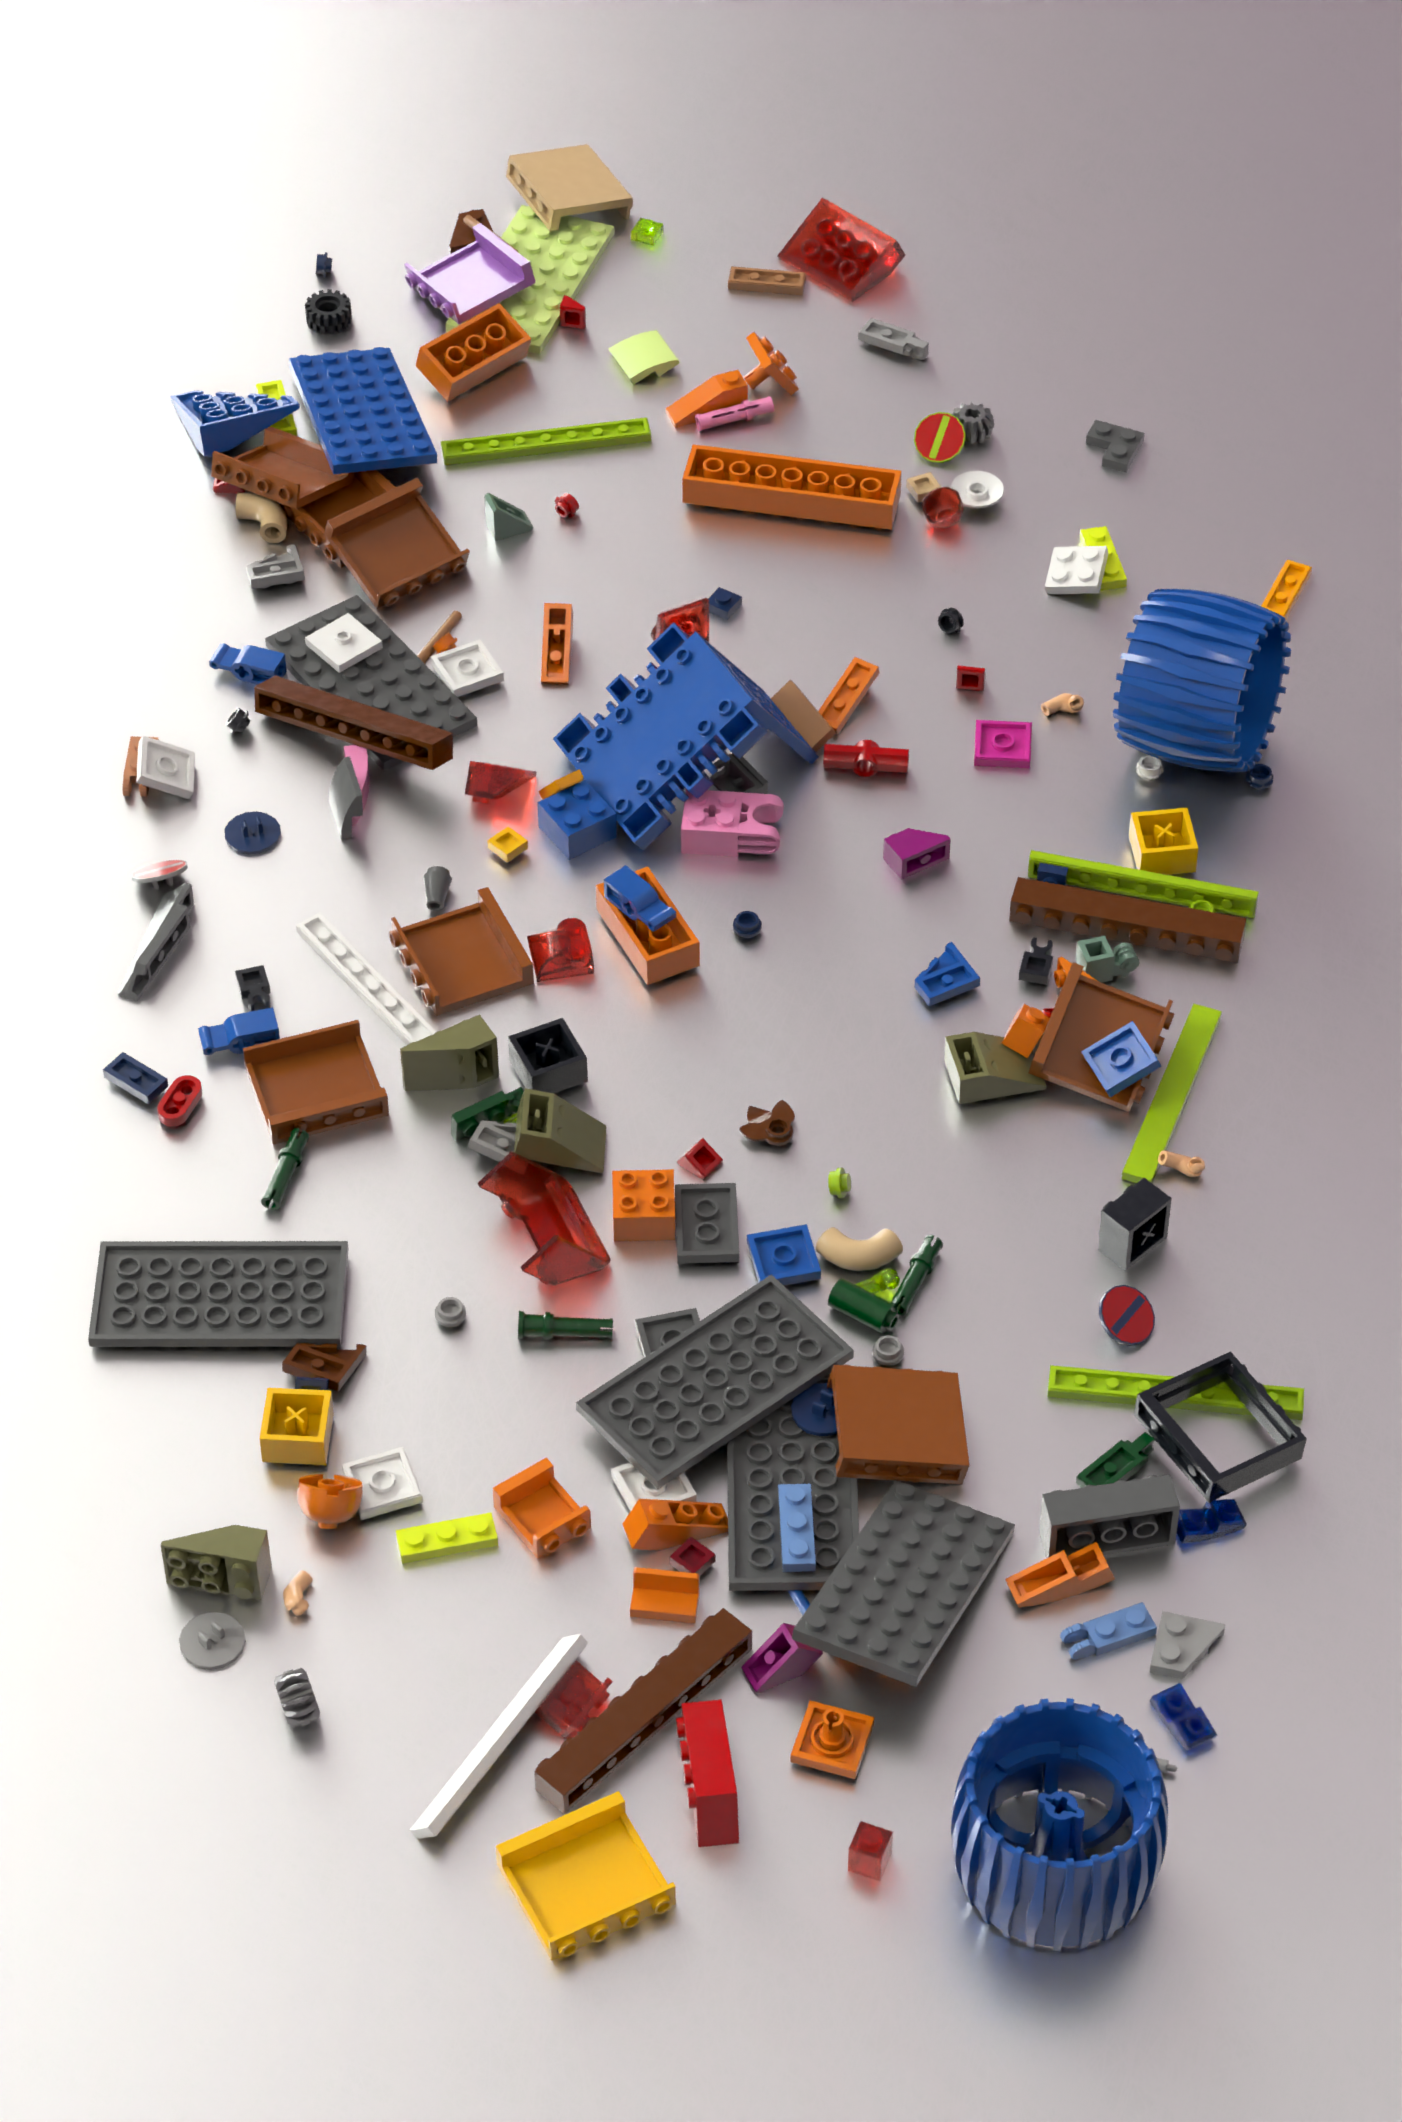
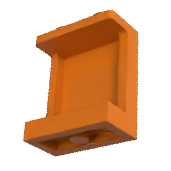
(540, 1509)

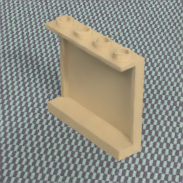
(566, 183)

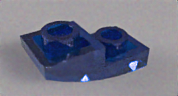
(1210, 1522)
(1181, 1717)

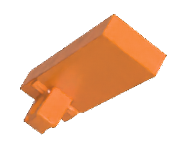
(848, 693)

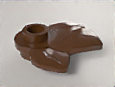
(770, 1126)

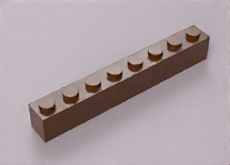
(354, 722)
(1127, 919)
(642, 1710)

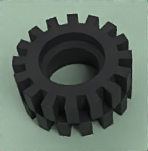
(328, 311)

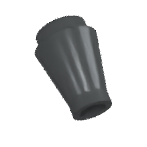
(437, 884)

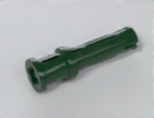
(548, 1325)

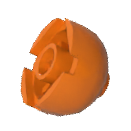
(329, 1499)

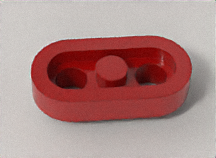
(175, 1105)

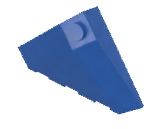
(228, 419)

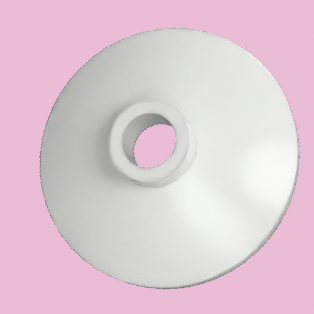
(978, 489)

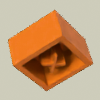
(643, 1205)

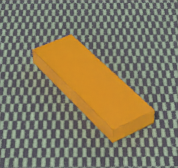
(1287, 588)

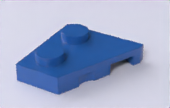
(946, 977)

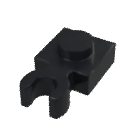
(1037, 963)
(254, 986)

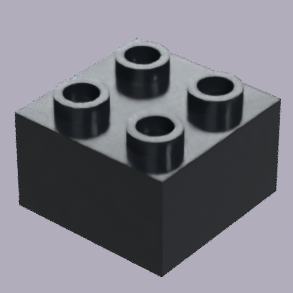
(548, 1057)
(1134, 1223)

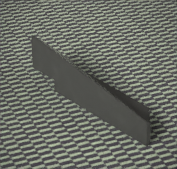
(161, 938)

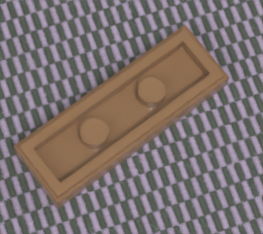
(766, 280)
(803, 715)

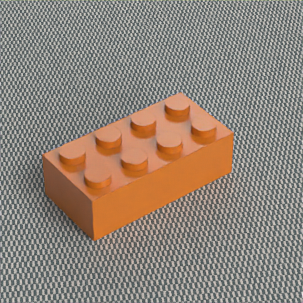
(473, 352)
(656, 953)

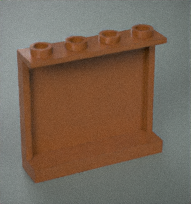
(281, 470)
(314, 515)
(394, 544)
(463, 955)
(1084, 1016)
(315, 1081)
(899, 1424)

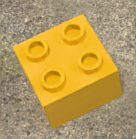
(1163, 841)
(296, 1426)

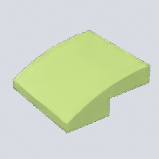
(643, 355)

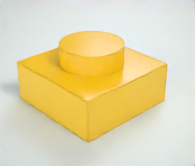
(507, 844)

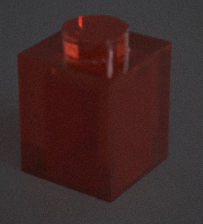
(870, 1851)

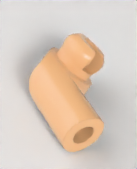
(1063, 702)
(1189, 1166)
(294, 1595)

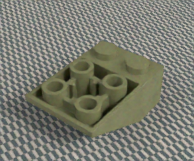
(451, 1058)
(986, 1068)
(558, 1133)
(220, 1561)

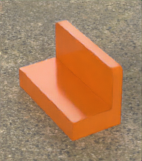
(665, 1595)

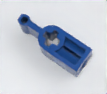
(250, 663)
(637, 898)
(240, 1032)

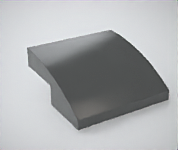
(345, 797)

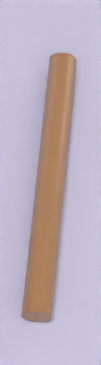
(446, 628)

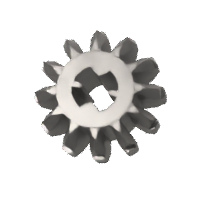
(977, 421)
(297, 1697)

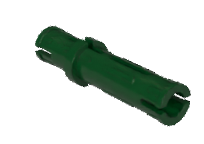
(289, 1159)
(920, 1266)

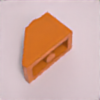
(1025, 1030)

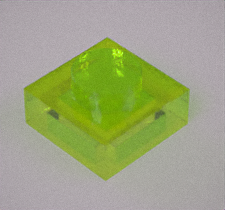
(647, 231)

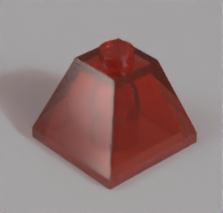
(494, 781)

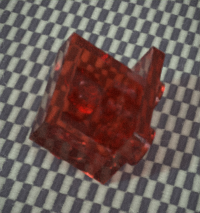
(573, 1699)

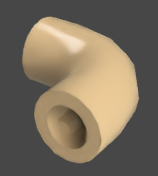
(266, 511)
(859, 1254)

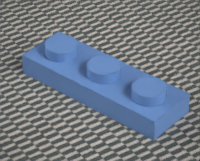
(796, 1527)

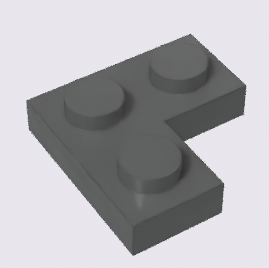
(1120, 442)

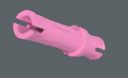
(745, 410)

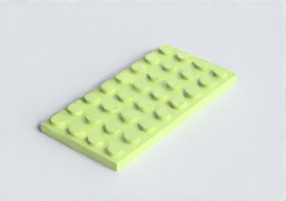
(560, 268)

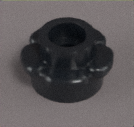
(950, 621)
(238, 721)

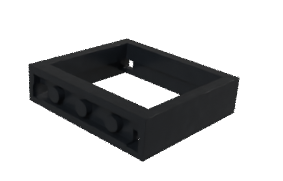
(1210, 1483)

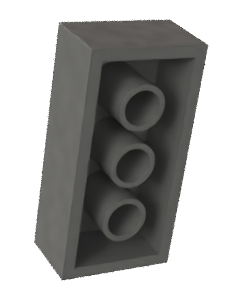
(1114, 1515)

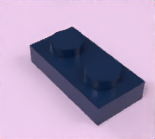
(135, 1077)

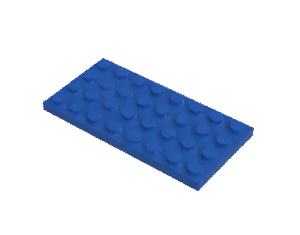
(362, 410)

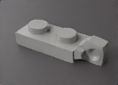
(893, 339)

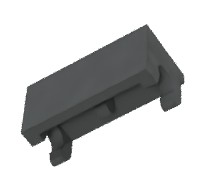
(738, 776)

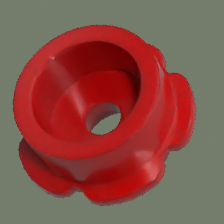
(566, 505)

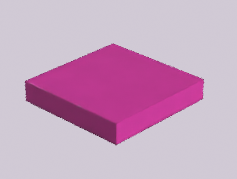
(1003, 744)

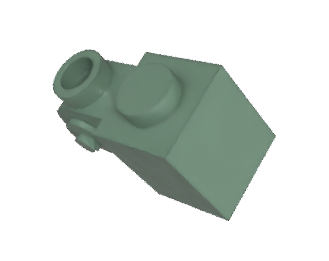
(1104, 963)

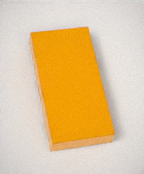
(561, 784)

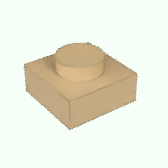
(921, 485)

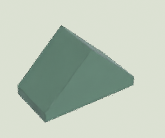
(504, 519)

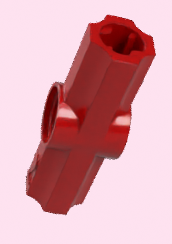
(866, 758)

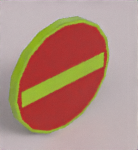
(939, 437)

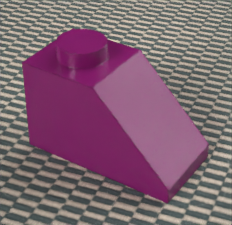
(915, 851)
(779, 1660)

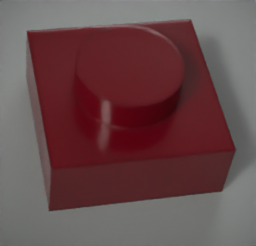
(692, 1557)

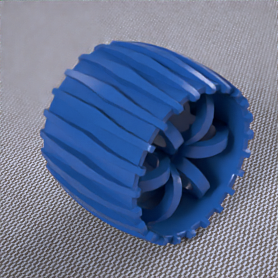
(1202, 679)
(1057, 1891)

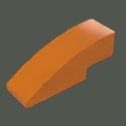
(1060, 1577)

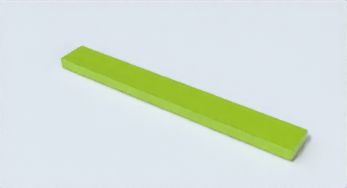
(545, 441)
(1148, 884)
(1172, 1093)
(1124, 1387)

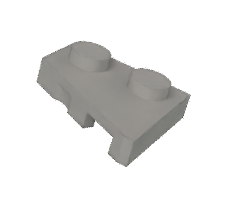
(276, 570)
(493, 1139)
(1182, 1643)

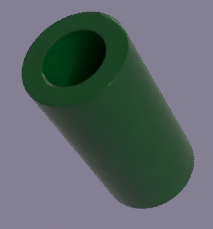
(863, 1306)

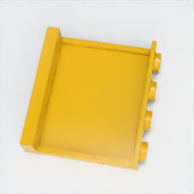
(584, 1876)

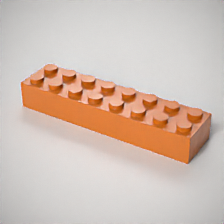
(791, 486)

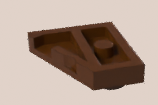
(463, 234)
(323, 1362)

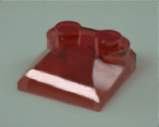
(688, 616)
(561, 951)

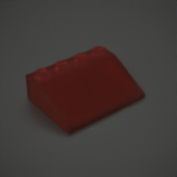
(841, 251)

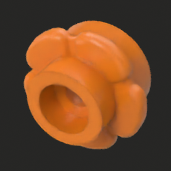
(445, 643)

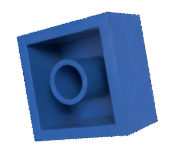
(577, 819)

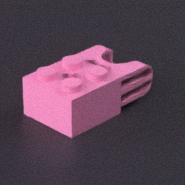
(730, 823)

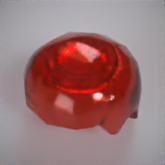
(943, 507)

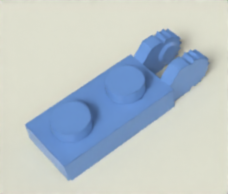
(1109, 1631)

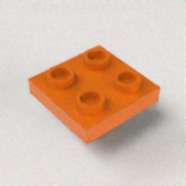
(771, 364)
(832, 1739)

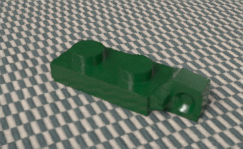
(489, 1109)
(1118, 1462)

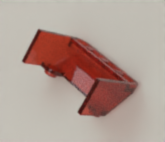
(552, 1216)

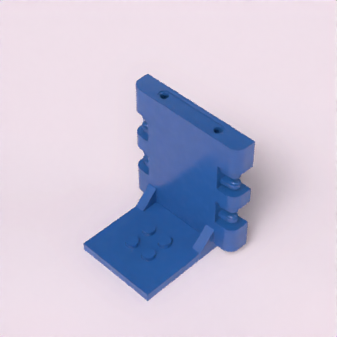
(671, 732)

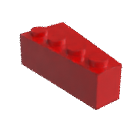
(709, 1772)

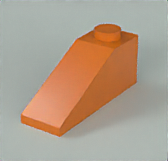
(714, 394)
(557, 643)

